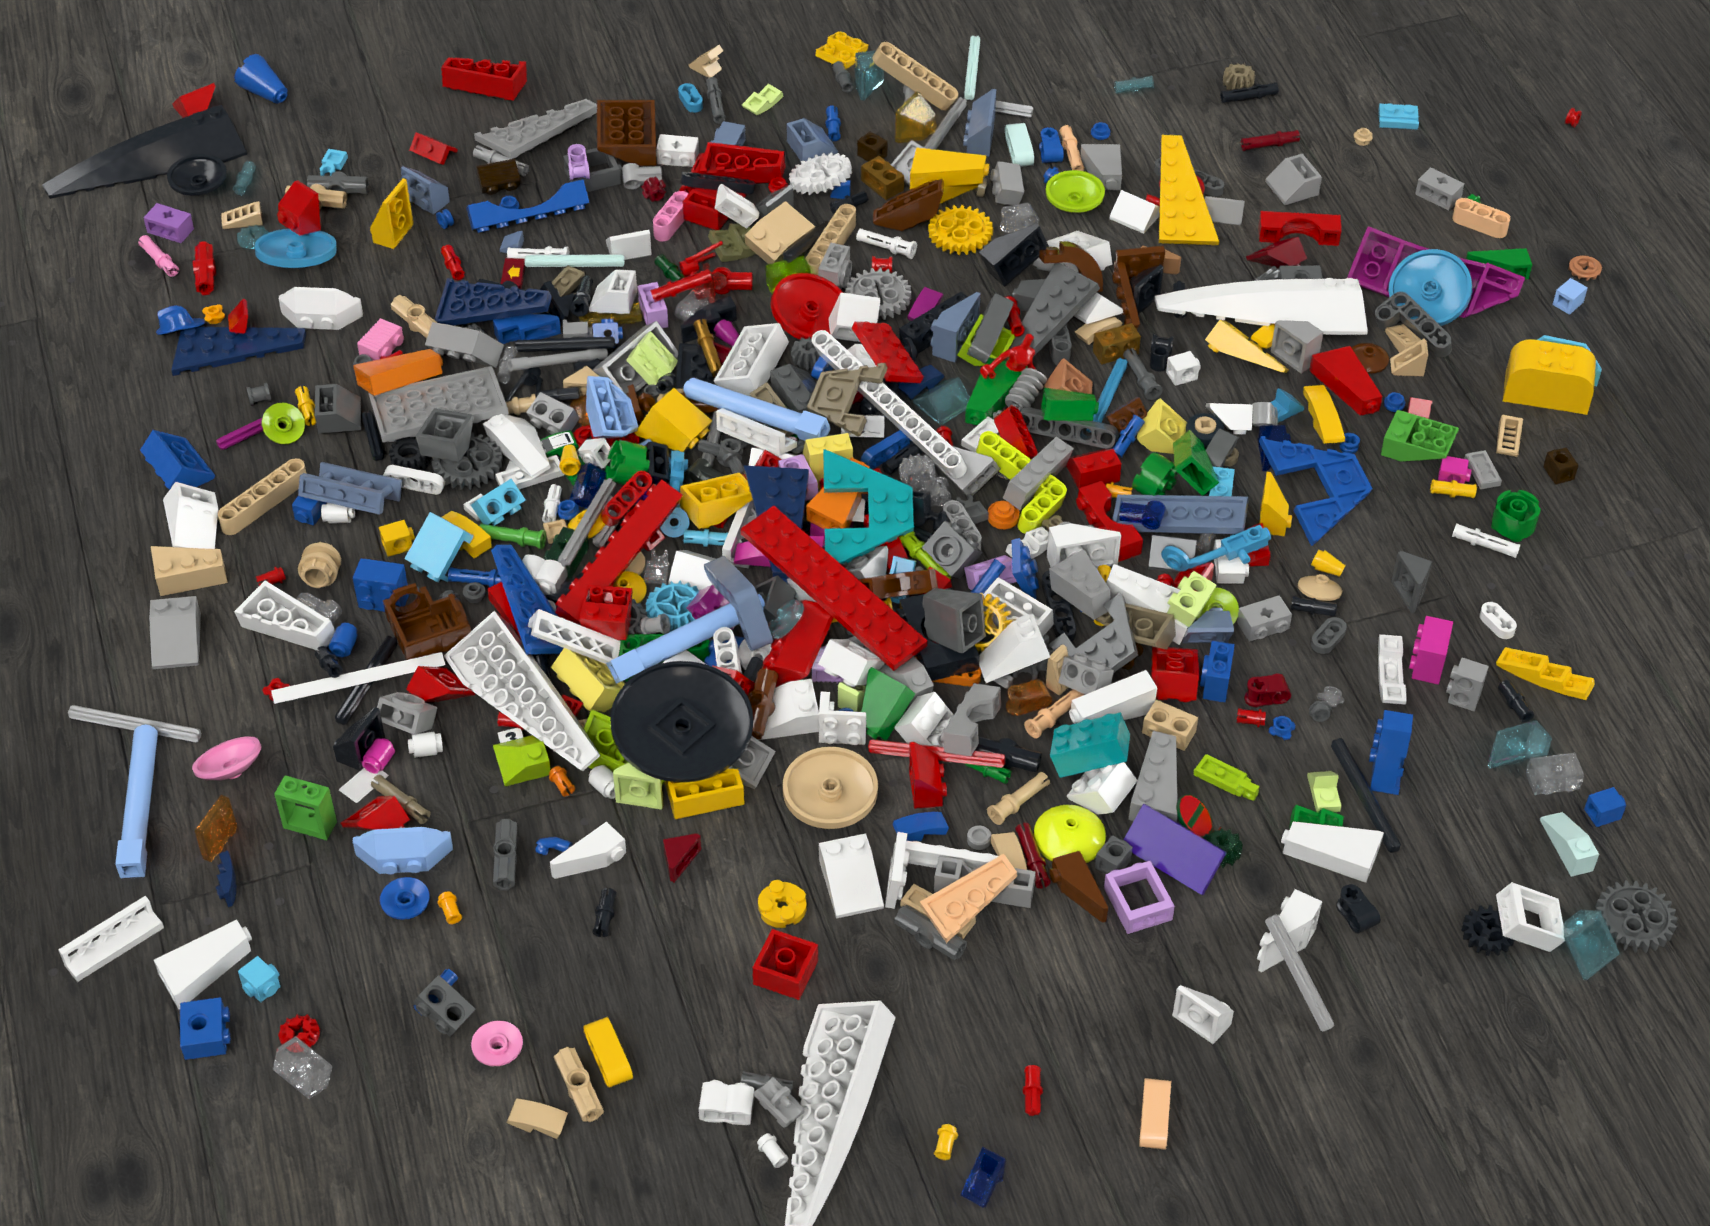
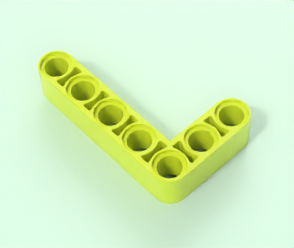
(1011, 461)

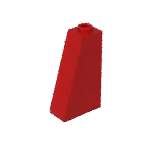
(1347, 379)

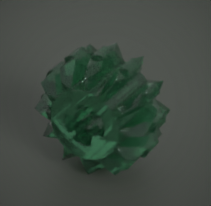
(1228, 842)

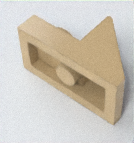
(707, 62)

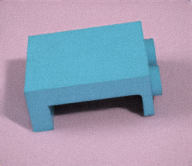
(436, 547)

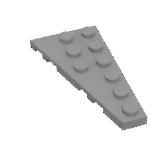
(533, 130)

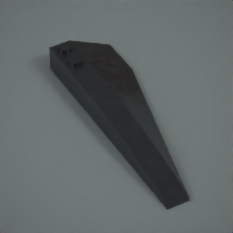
(153, 153)

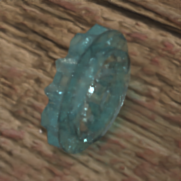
(244, 237)

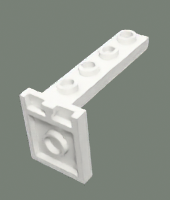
(924, 855)

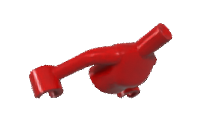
(1019, 358)

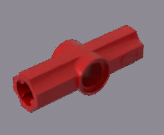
(204, 268)
(735, 280)

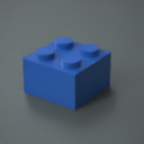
(375, 583)

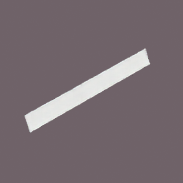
(356, 678)

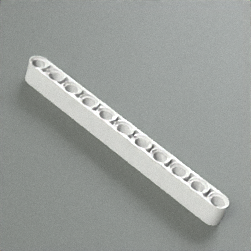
(841, 358)

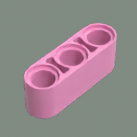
(669, 217)

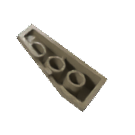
(1147, 625)

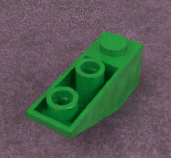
(1512, 260)

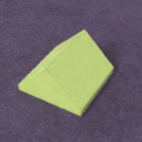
(637, 788)

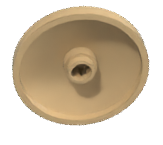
(830, 787)

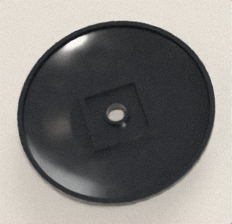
(676, 694)

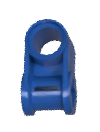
(1050, 146)

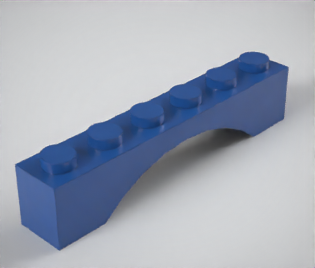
(487, 214)

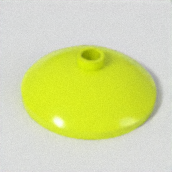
(1057, 839)

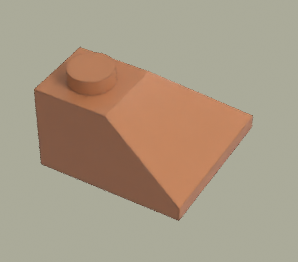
(1069, 378)

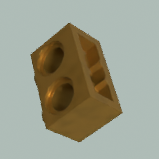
(882, 177)
(1112, 343)

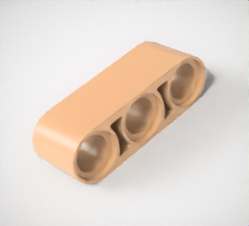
(1481, 218)
(1155, 1113)

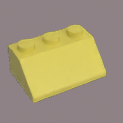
(587, 680)

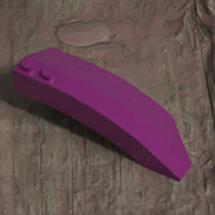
(1382, 253)

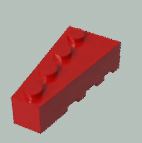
(484, 77)
(743, 162)

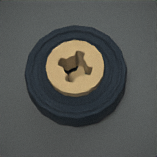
(1204, 426)

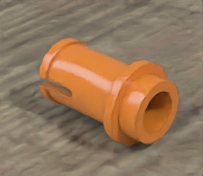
(559, 777)

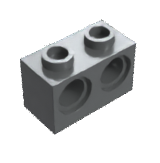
(449, 1001)

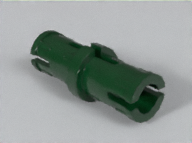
(670, 269)

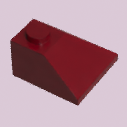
(1281, 253)

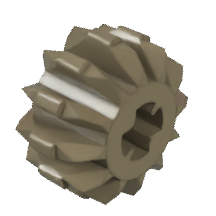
(1238, 76)

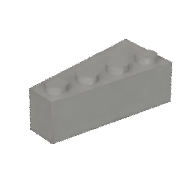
(1157, 778)

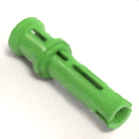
(522, 536)

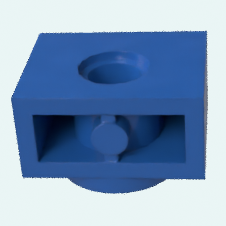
(1217, 671)
(213, 1036)

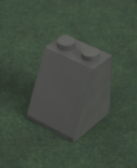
(954, 618)

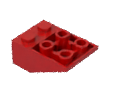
(700, 208)

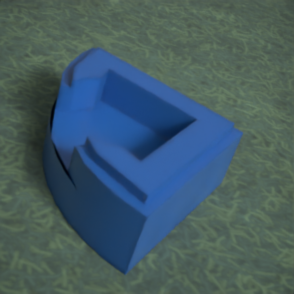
(841, 191)

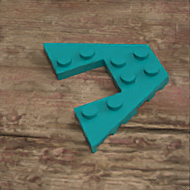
(888, 503)

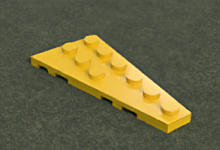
(1182, 205)

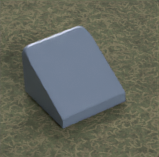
(512, 241)

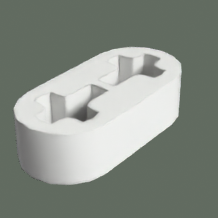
(1498, 620)

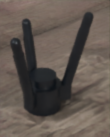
(529, 377)

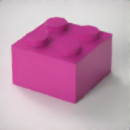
(1430, 649)

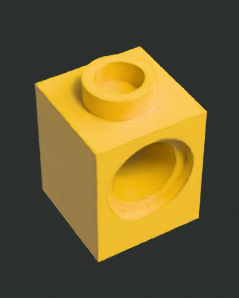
(396, 537)

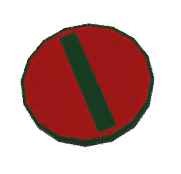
(1194, 815)

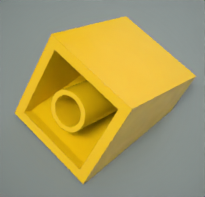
(674, 423)

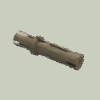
(408, 803)

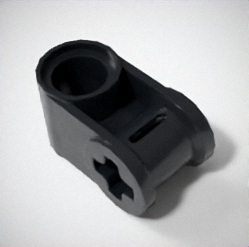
(1160, 351)
(1357, 910)

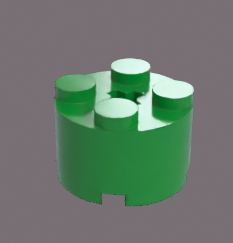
(626, 460)
(1156, 476)
(1516, 515)

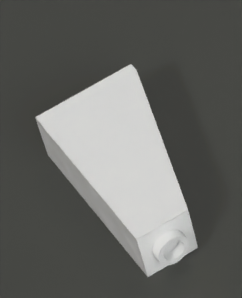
(1129, 696)
(1334, 847)
(202, 961)

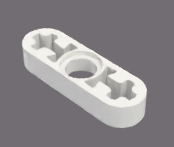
(427, 481)

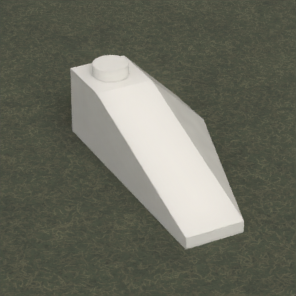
(518, 443)

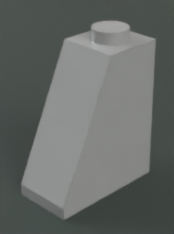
(1104, 163)
(979, 471)

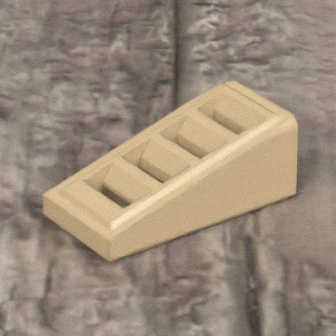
(243, 216)
(1403, 340)
(1512, 423)
(1054, 670)

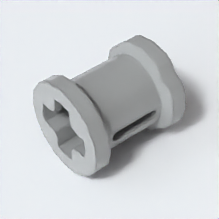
(655, 624)

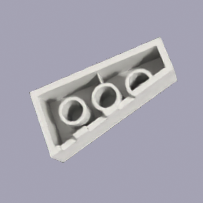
(1143, 592)
(284, 617)

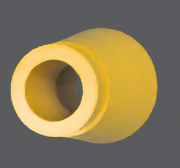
(569, 461)
(1327, 563)

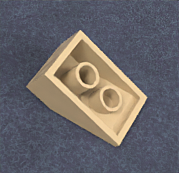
(777, 233)

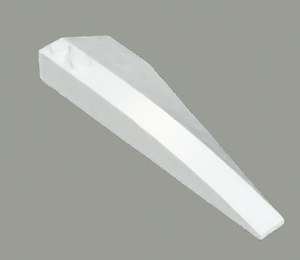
(1327, 303)
(500, 672)
(838, 1078)

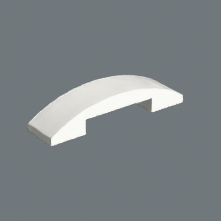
(1390, 669)

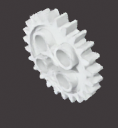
(820, 173)

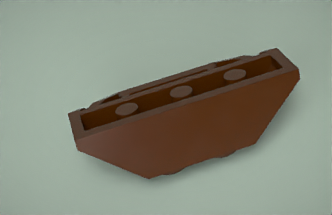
(910, 207)

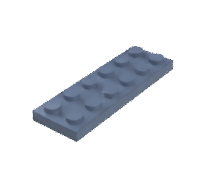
(1192, 513)

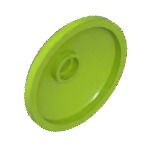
(1075, 191)

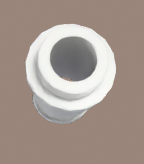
(772, 1150)

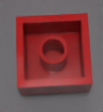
(785, 964)

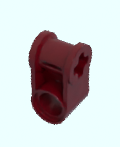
(1269, 689)

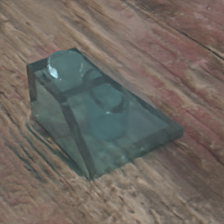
(1519, 744)
(1589, 941)

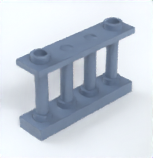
(350, 488)

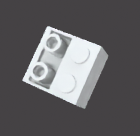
(615, 293)
(851, 309)
(925, 720)
(1103, 788)

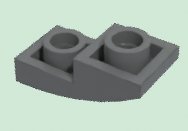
(1221, 447)

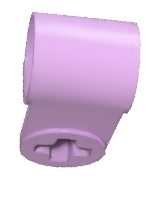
(578, 162)

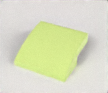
(651, 359)

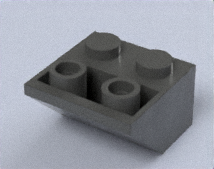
(336, 409)

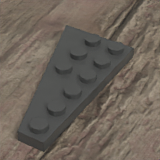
(1055, 305)

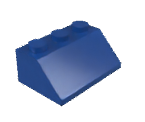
(175, 460)

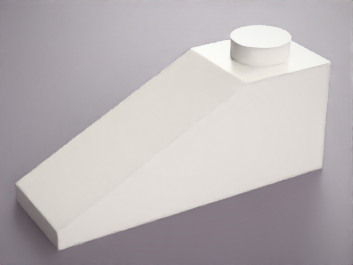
(592, 852)

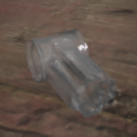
(328, 609)

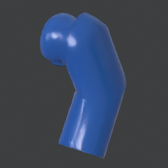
(544, 844)

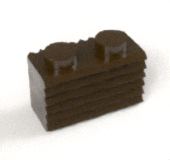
(498, 176)

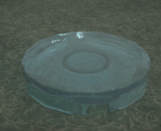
(787, 618)

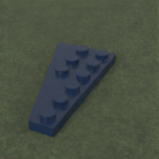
(484, 301)
(221, 347)
(779, 488)

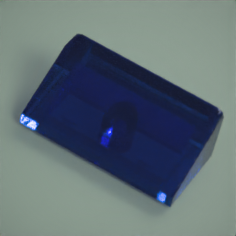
(587, 484)

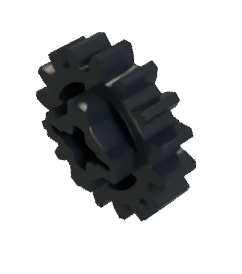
(1485, 931)

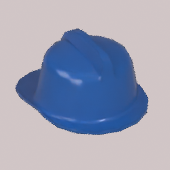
(176, 318)

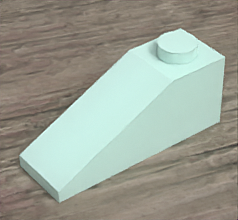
(1571, 843)

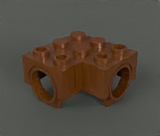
(426, 624)

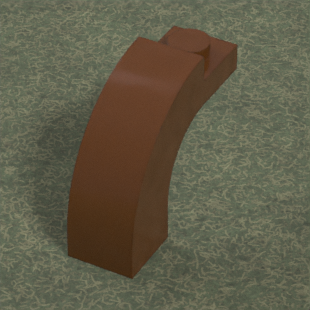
(1076, 255)
(901, 583)

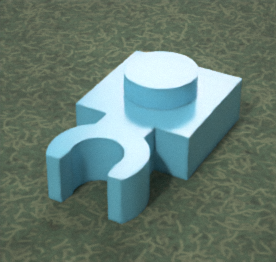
(333, 160)

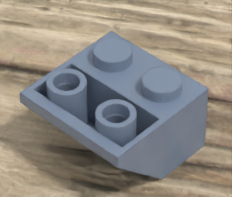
(808, 140)
(425, 191)

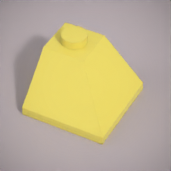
(1161, 428)

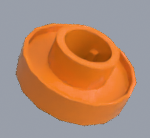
(1003, 515)

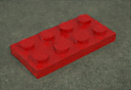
(886, 348)

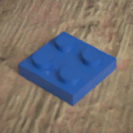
(1024, 568)

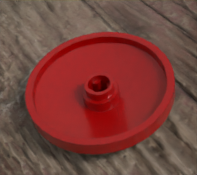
(804, 304)

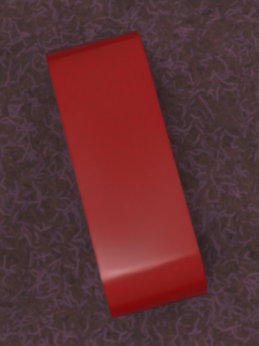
(1015, 432)
(631, 490)

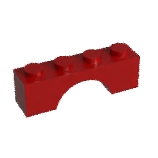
(1321, 227)
(1095, 503)

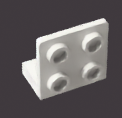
(840, 726)

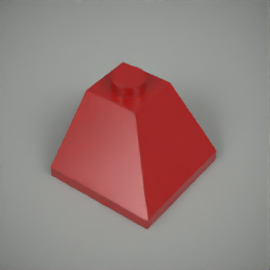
(194, 101)
(437, 684)
(380, 813)

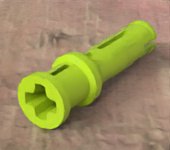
(916, 551)

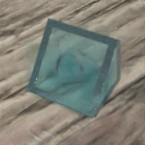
(867, 74)
(944, 400)

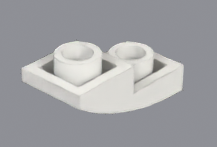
(1035, 540)

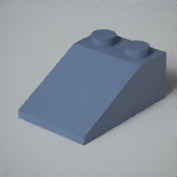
(954, 326)

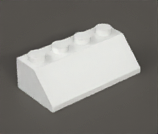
(752, 358)

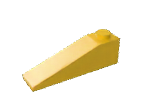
(1232, 341)

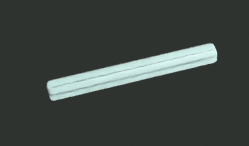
(972, 68)
(574, 260)

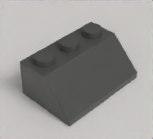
(793, 387)

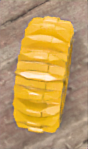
(991, 628)

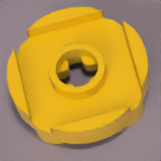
(782, 892)

